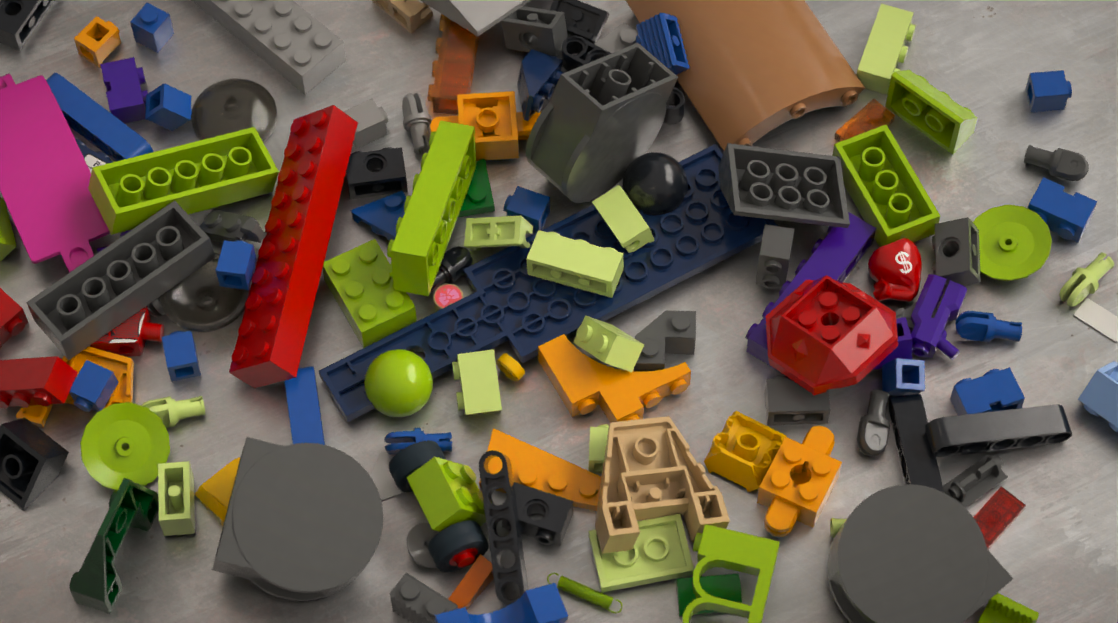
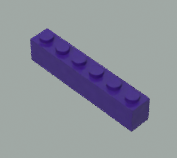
(831, 257)

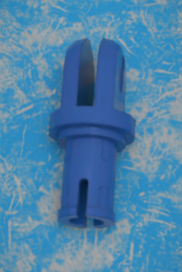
(985, 327)
(403, 439)

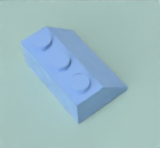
(1101, 394)

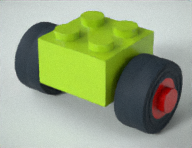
(448, 500)

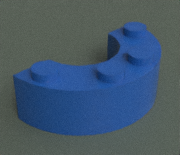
(534, 606)

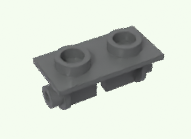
(976, 480)

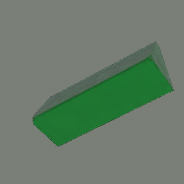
(719, 586)

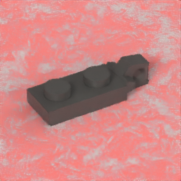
(231, 227)

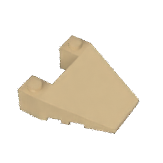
(651, 477)

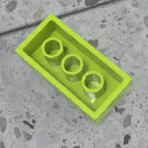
(886, 187)

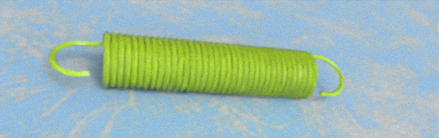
(584, 592)

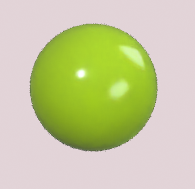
(398, 383)

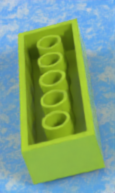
(192, 174)
(432, 208)

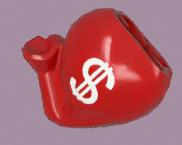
(896, 271)

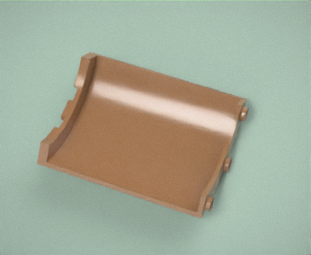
(755, 63)

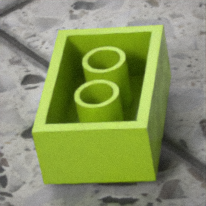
(367, 293)

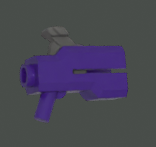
(928, 322)

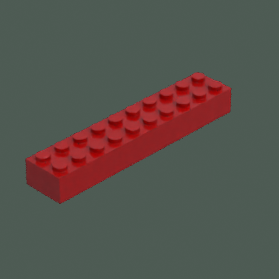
(294, 248)

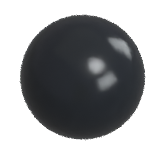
(655, 183)

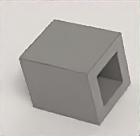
(370, 122)

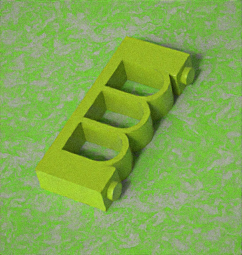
(735, 552)

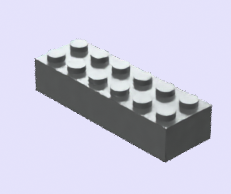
(121, 280)

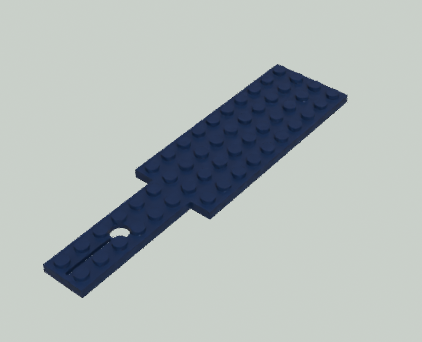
(535, 310)

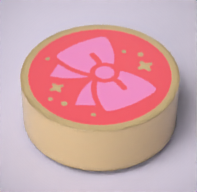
(446, 295)

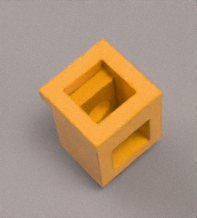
(97, 40)

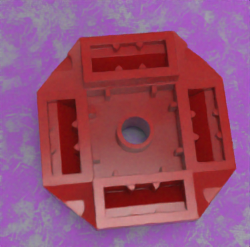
(829, 335)

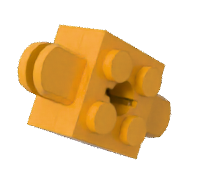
(489, 114)
(799, 481)

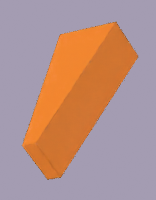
(473, 583)

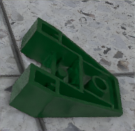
(97, 580)

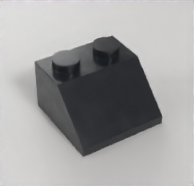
(27, 461)

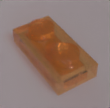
(868, 118)

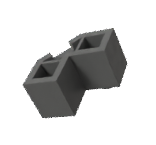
(668, 334)

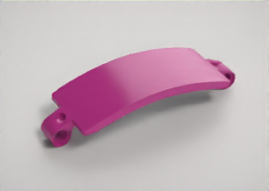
(45, 176)

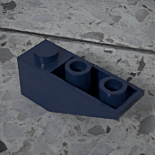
(537, 81)

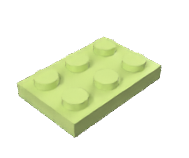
(657, 556)

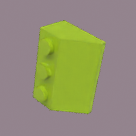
(930, 110)

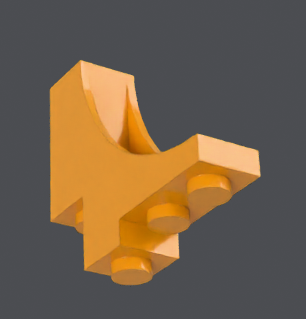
(619, 393)

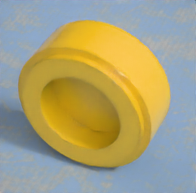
(510, 367)

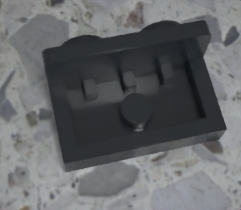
(582, 18)

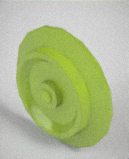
(1012, 242)
(124, 443)

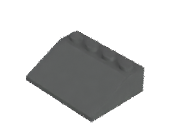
(784, 185)

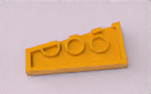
(545, 471)

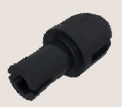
(452, 266)

